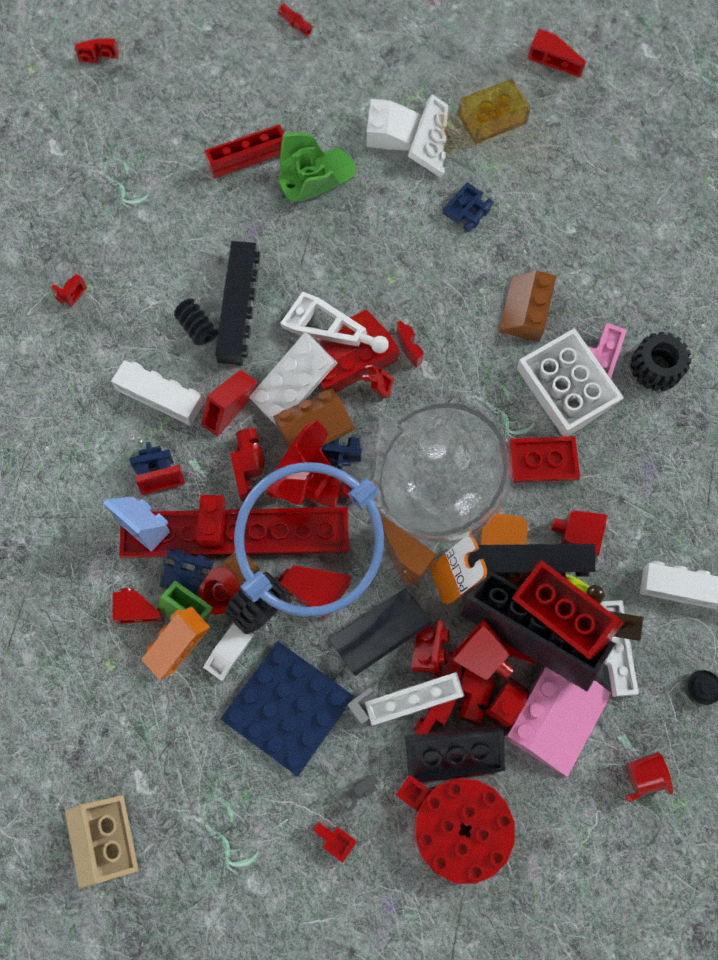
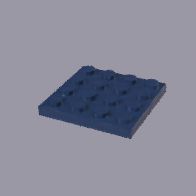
(287, 708)

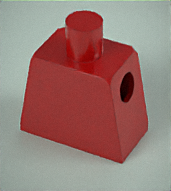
(581, 528)
(484, 653)

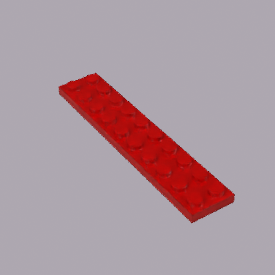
(266, 533)

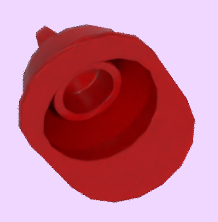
(218, 589)

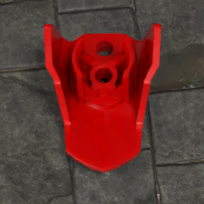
(310, 485)

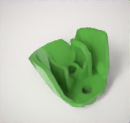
(310, 169)

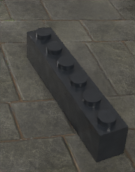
(236, 303)
(525, 557)

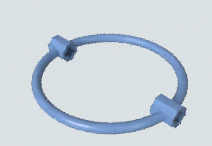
(257, 584)

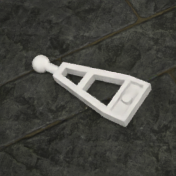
(304, 309)

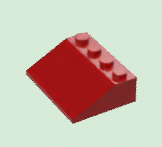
(353, 359)

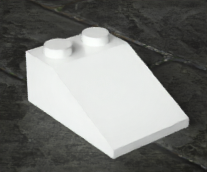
(391, 125)

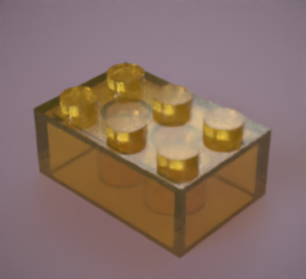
(493, 111)

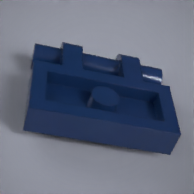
(462, 204)
(187, 578)

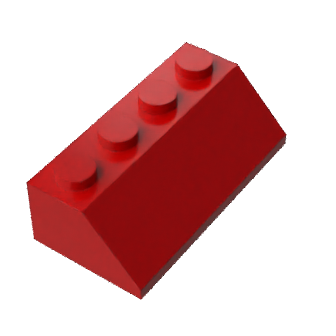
(567, 610)

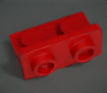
(429, 649)

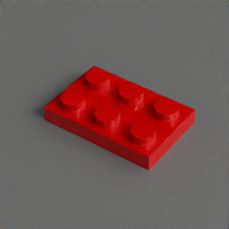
(544, 459)

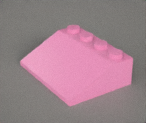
(557, 720)

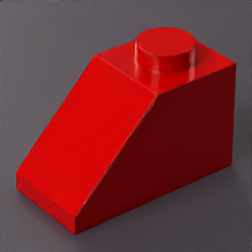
(133, 608)

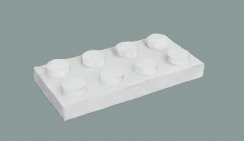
(293, 377)

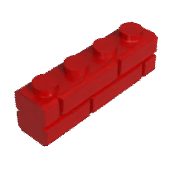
(244, 151)

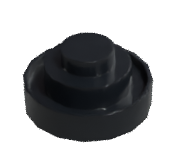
(702, 687)

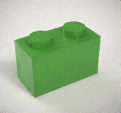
(179, 597)

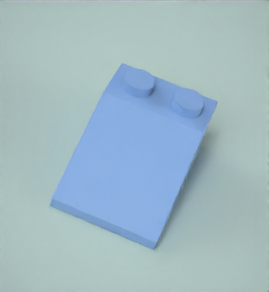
(138, 520)

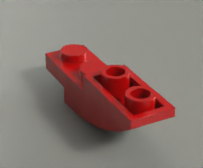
(440, 712)

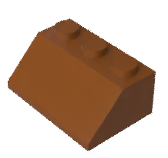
(528, 305)
(324, 407)

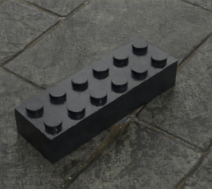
(526, 633)

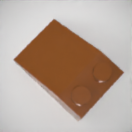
(407, 554)

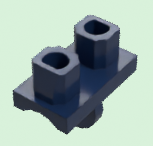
(343, 455)
(151, 458)

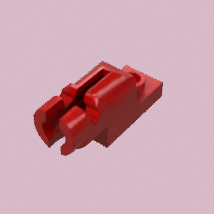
(247, 460)
(478, 693)

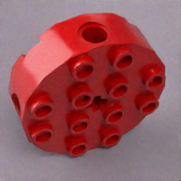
(489, 836)

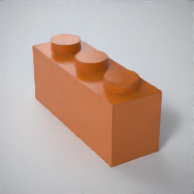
(175, 642)

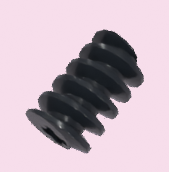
(195, 322)

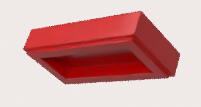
(160, 480)

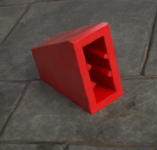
(227, 401)
(314, 586)
(507, 703)

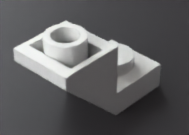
(227, 652)

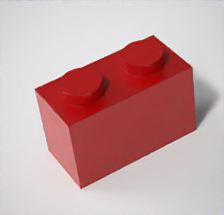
(211, 521)

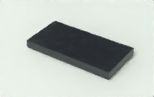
(380, 631)
(455, 753)

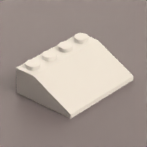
(569, 382)

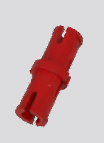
(295, 20)

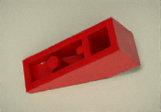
(555, 53)

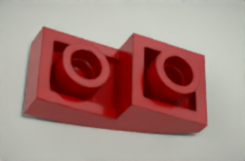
(92, 49)
(406, 340)

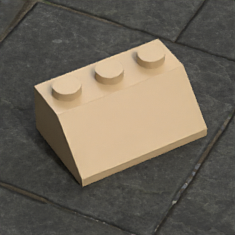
(101, 841)

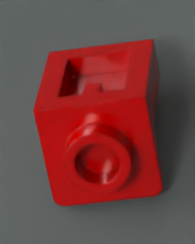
(71, 291)

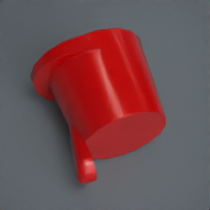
(648, 775)

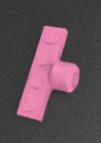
(609, 347)

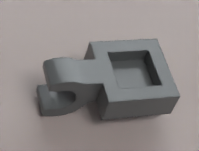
(366, 788)

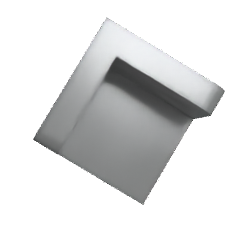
(358, 707)

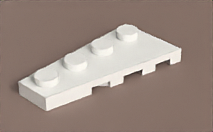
(430, 137)

